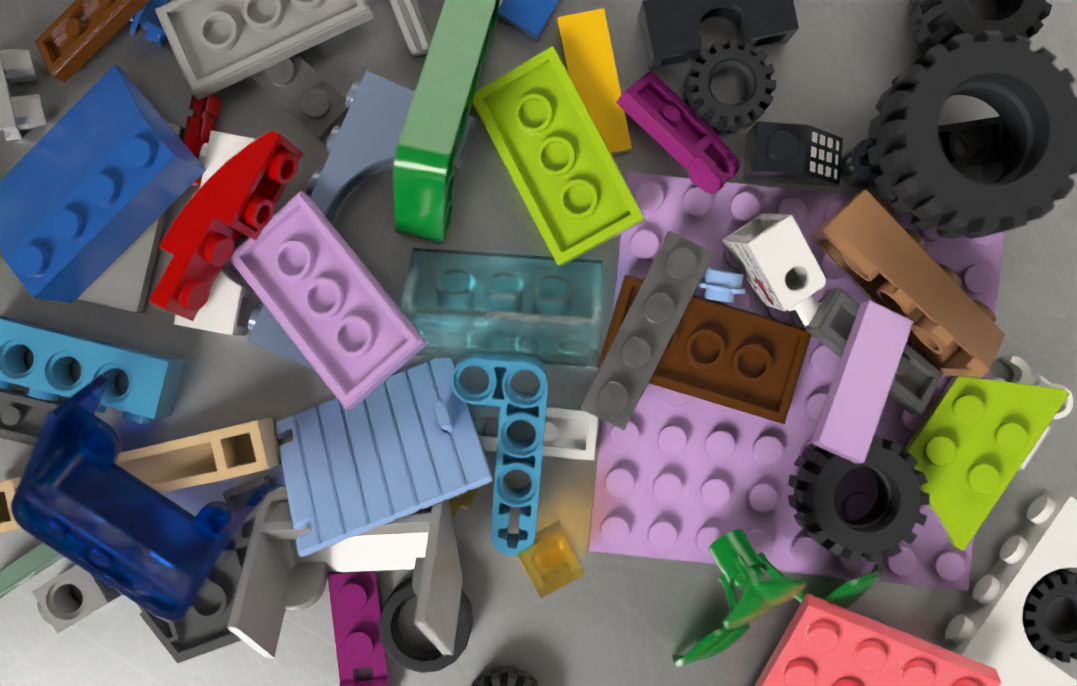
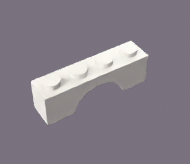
(229, 298)

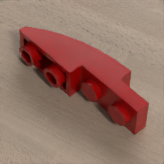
(231, 202)

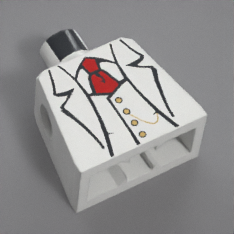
(778, 264)

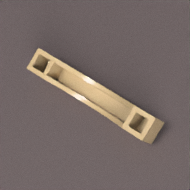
(186, 461)

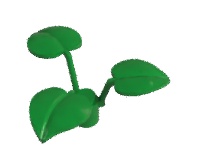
(743, 568)

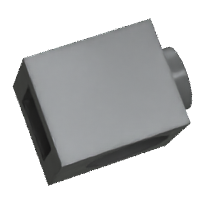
(59, 607)

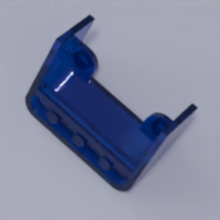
(114, 521)

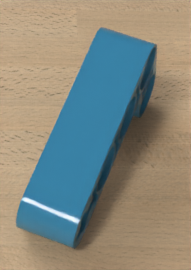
(511, 453)

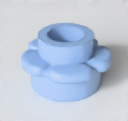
(722, 284)

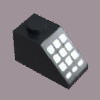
(792, 154)

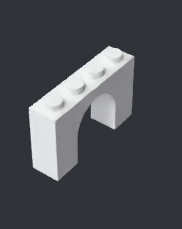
(993, 620)

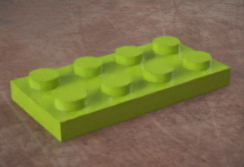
(557, 157)

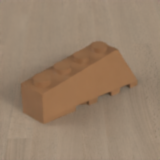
(900, 275)

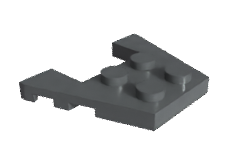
(207, 621)

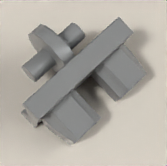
(19, 111)

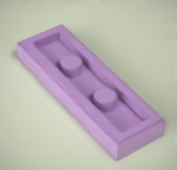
(862, 382)

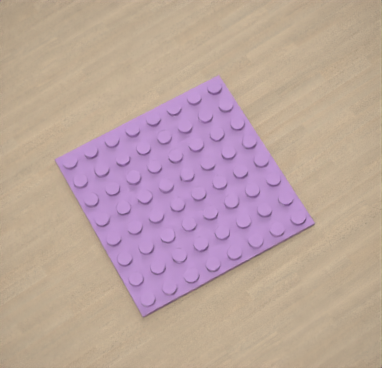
(705, 469)

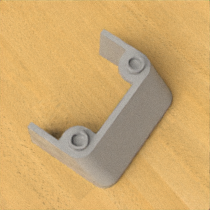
(281, 580)

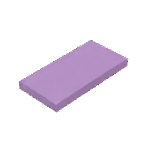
(327, 301)

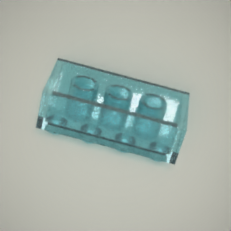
(505, 305)

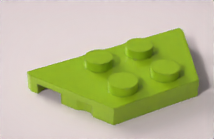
(976, 445)

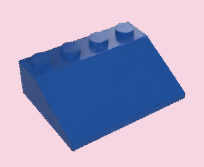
(90, 189)

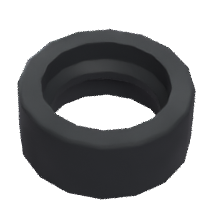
(409, 656)

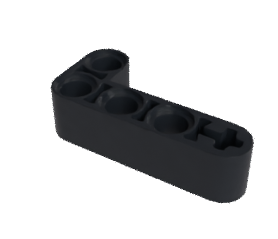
(984, 145)

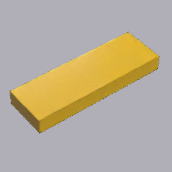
(593, 70)

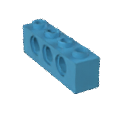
(151, 376)

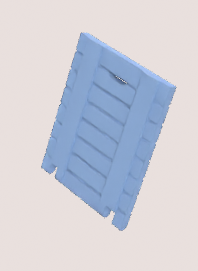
(380, 457)

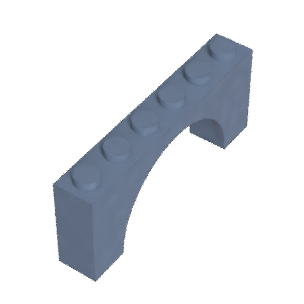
(356, 153)

